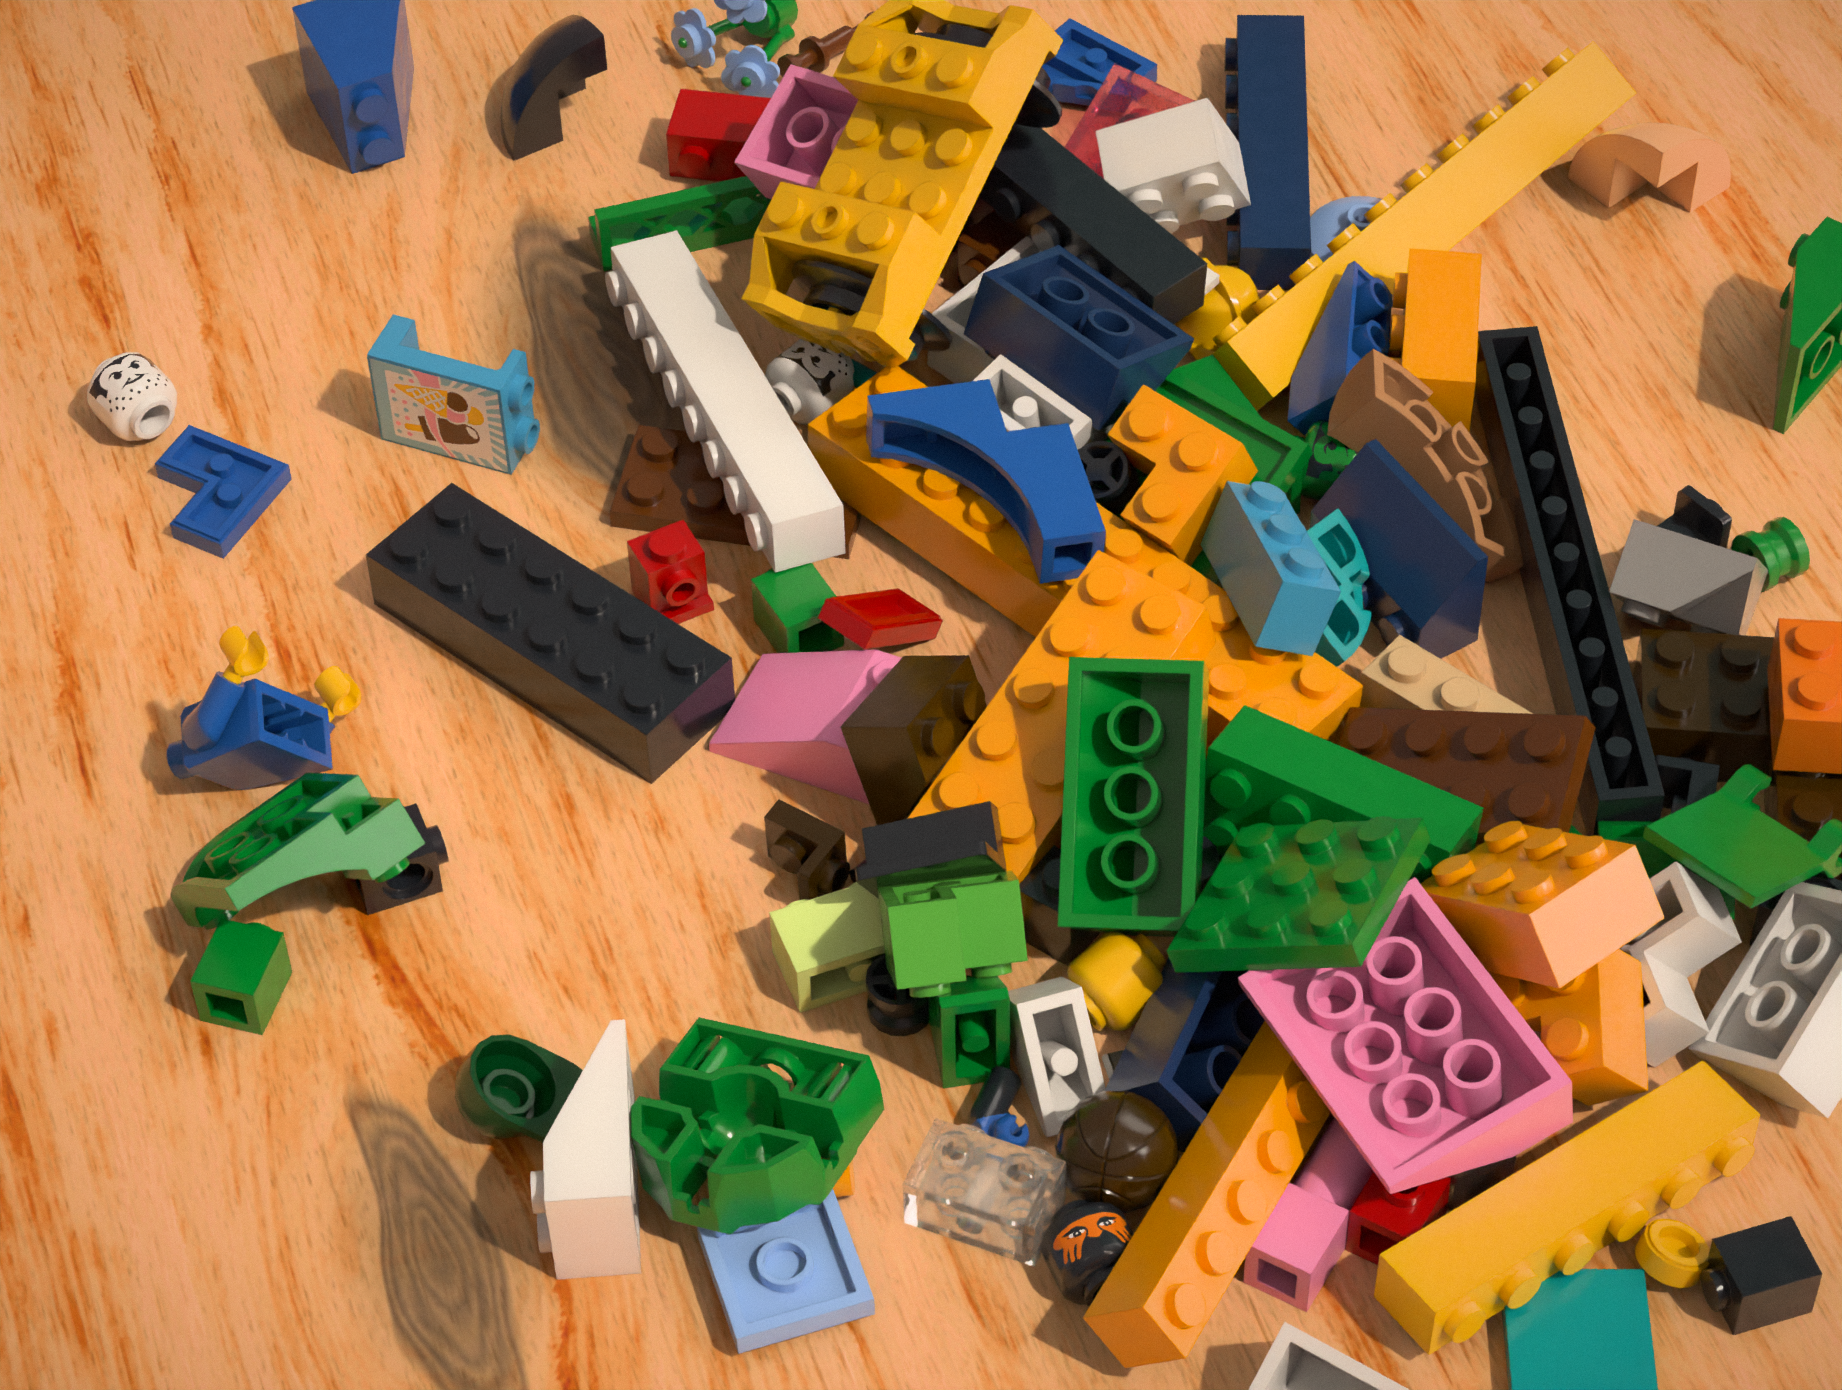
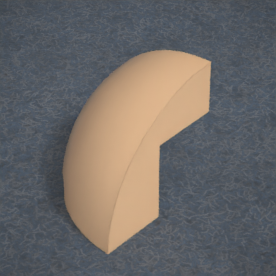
(1667, 156)

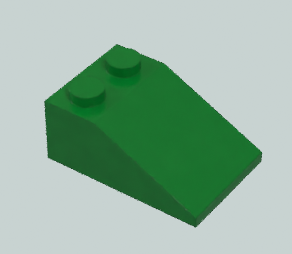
(1811, 323)

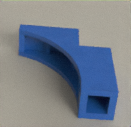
(1024, 473)

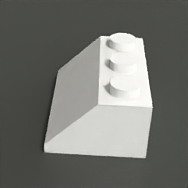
(1784, 1006)

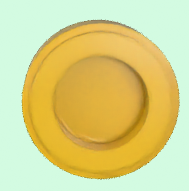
(1672, 1253)

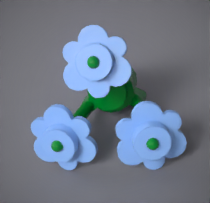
(751, 69)

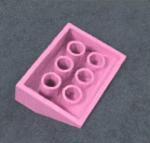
(1417, 1051)

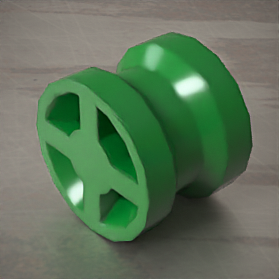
(1778, 548)

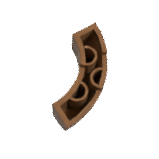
(1391, 406)

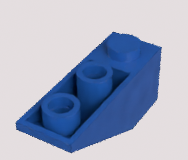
(1349, 329)

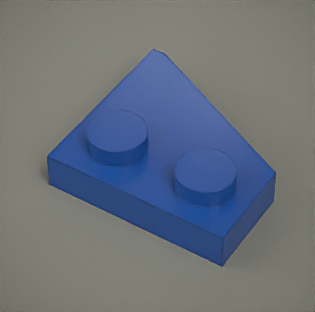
(1086, 61)

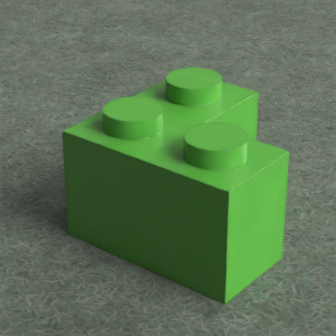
(951, 926)

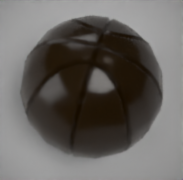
(1117, 1149)

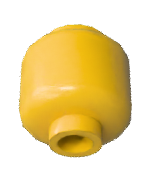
(1117, 978)

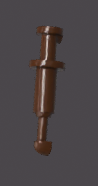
(816, 52)

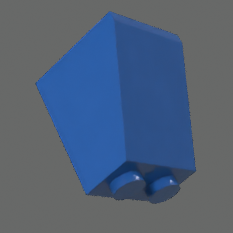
(358, 75)

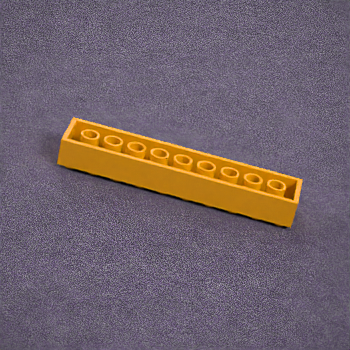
(986, 555)

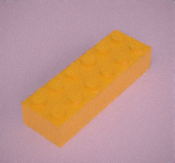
(1019, 740)

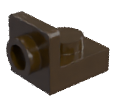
(808, 849)

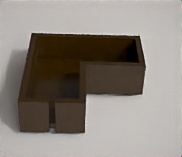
(1711, 704)

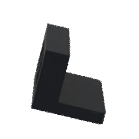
(933, 847)

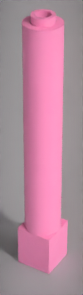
(1309, 1223)

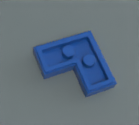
(229, 484)

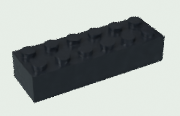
(552, 632)

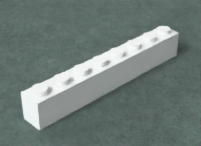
(726, 403)

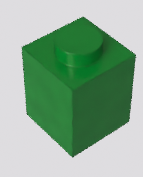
(789, 607)
(241, 976)

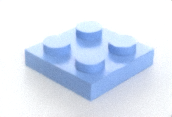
(787, 1276)

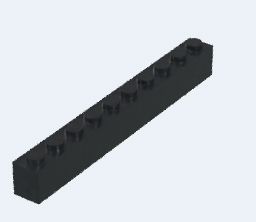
(1565, 576)

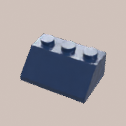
(1074, 332)
(1420, 562)
(1188, 1045)

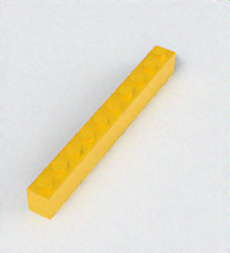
(1432, 215)

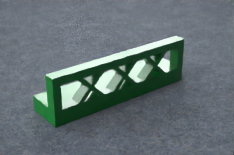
(701, 215)

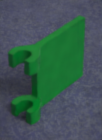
(1741, 846)

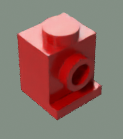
(670, 572)

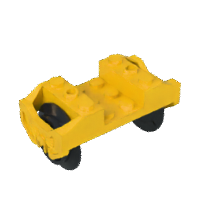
(900, 175)

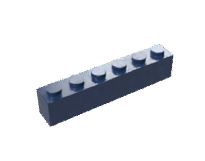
(1273, 143)

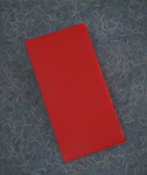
(880, 618)

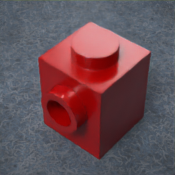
(1385, 1219)

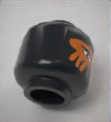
(1084, 1247)

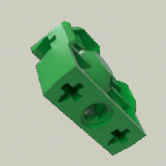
(757, 1130)

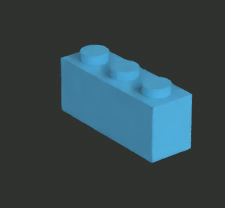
(1270, 568)

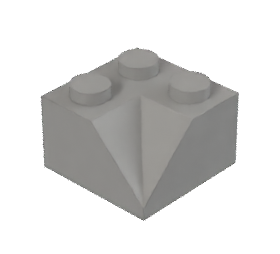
(1686, 581)

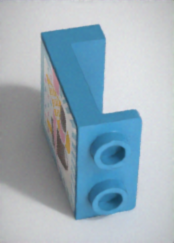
(450, 403)

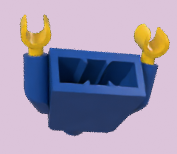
(254, 731)

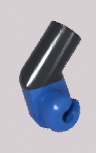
(992, 1106)

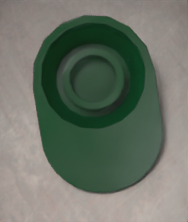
(513, 1087)

